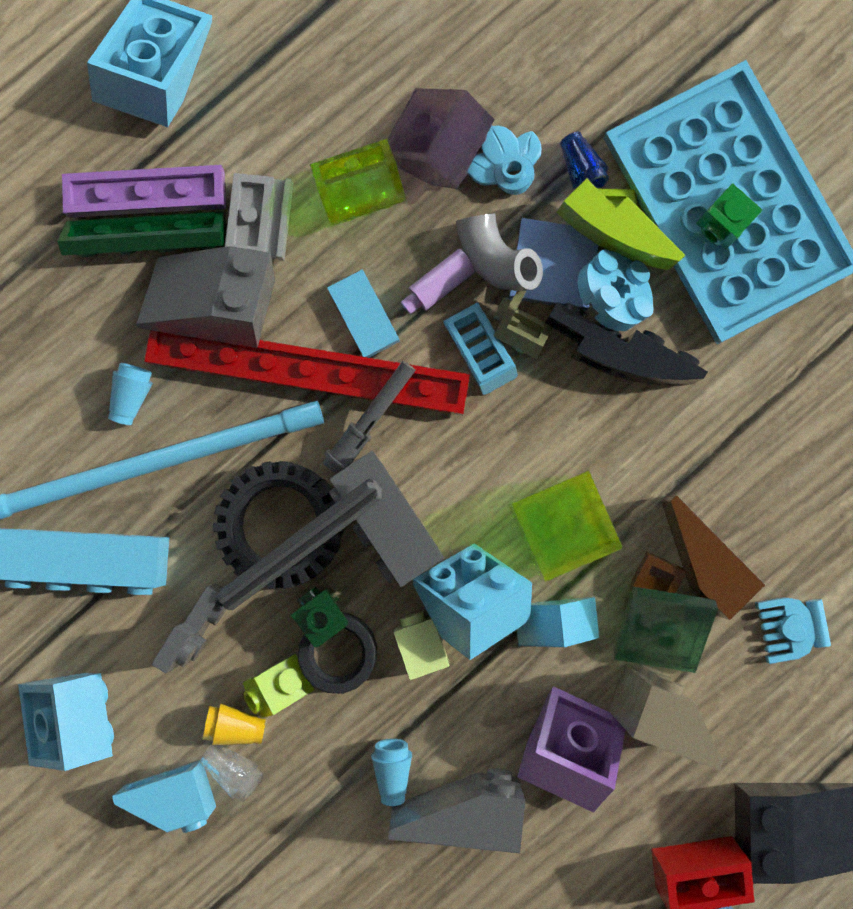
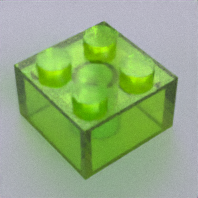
(565, 526)

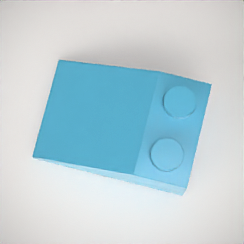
(148, 59)

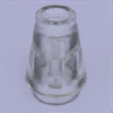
(232, 771)

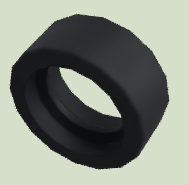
(349, 682)

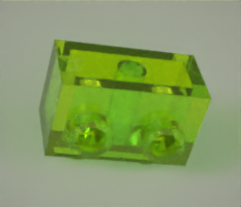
(358, 182)

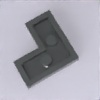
(186, 639)

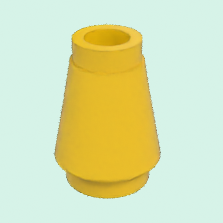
(232, 727)

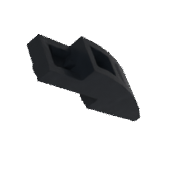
(638, 359)

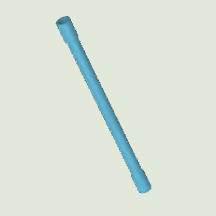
(287, 421)

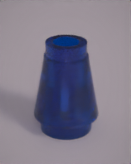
(583, 161)

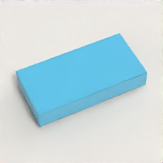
(363, 314)

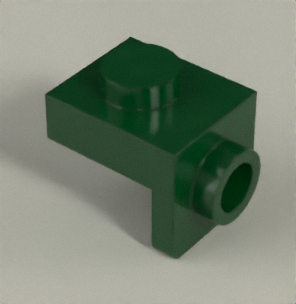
(319, 615)

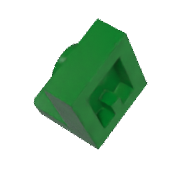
(728, 217)

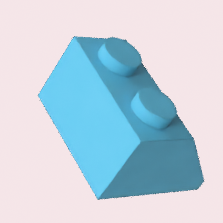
(66, 721)

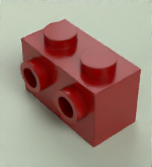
(703, 874)

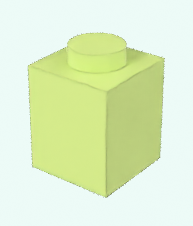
(420, 645)

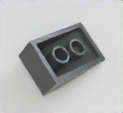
(210, 295)
(471, 812)

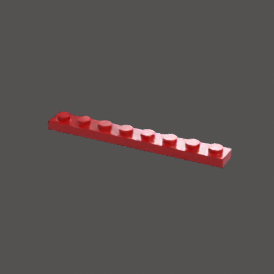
(309, 370)

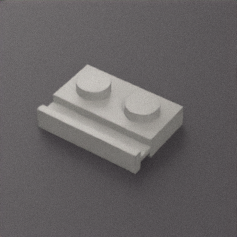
(259, 214)

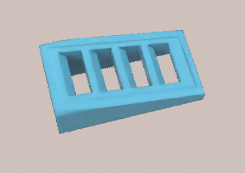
(497, 376)

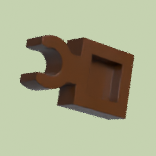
(657, 575)

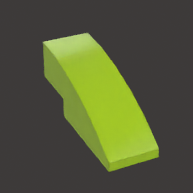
(618, 228)

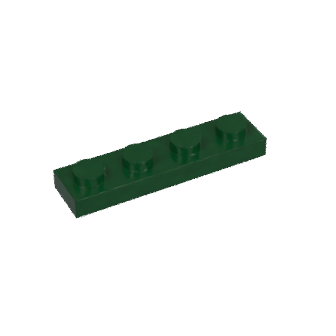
(135, 234)

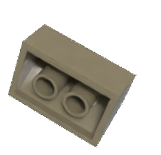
(662, 716)

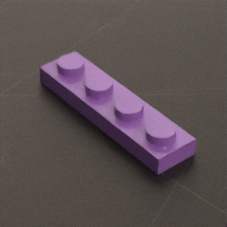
(143, 191)

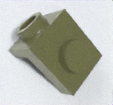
(520, 329)

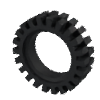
(239, 496)

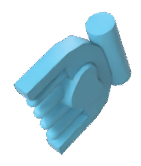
(797, 624)

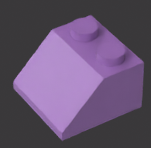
(573, 750)

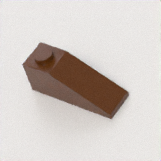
(709, 564)

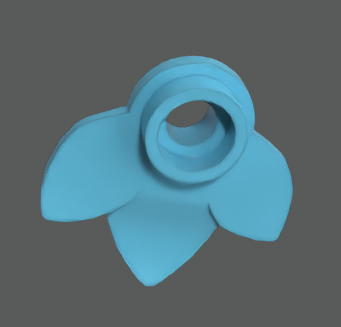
(503, 155)

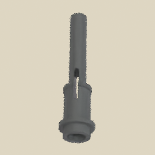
(358, 434)

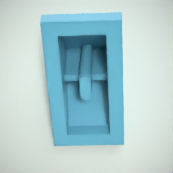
(560, 623)

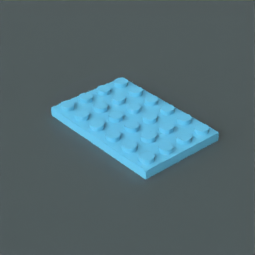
(688, 156)

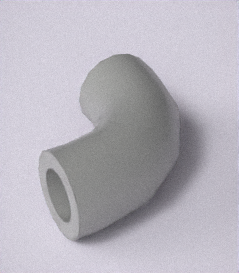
(493, 259)

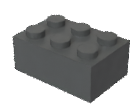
(390, 524)

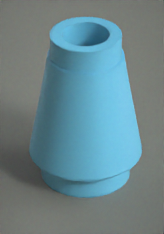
(128, 392)
(392, 768)

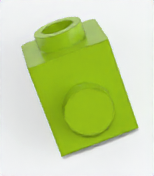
(276, 688)

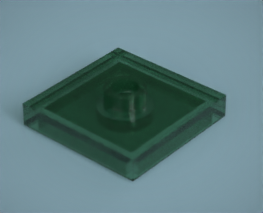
(665, 629)

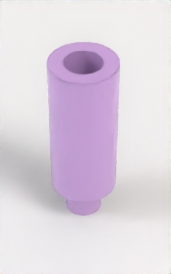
(438, 282)

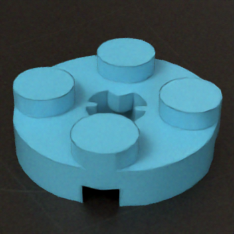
(621, 307)

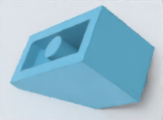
(170, 799)

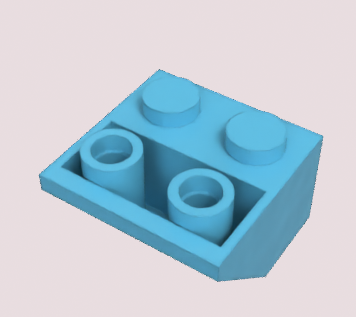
(474, 599)

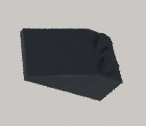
(795, 830)

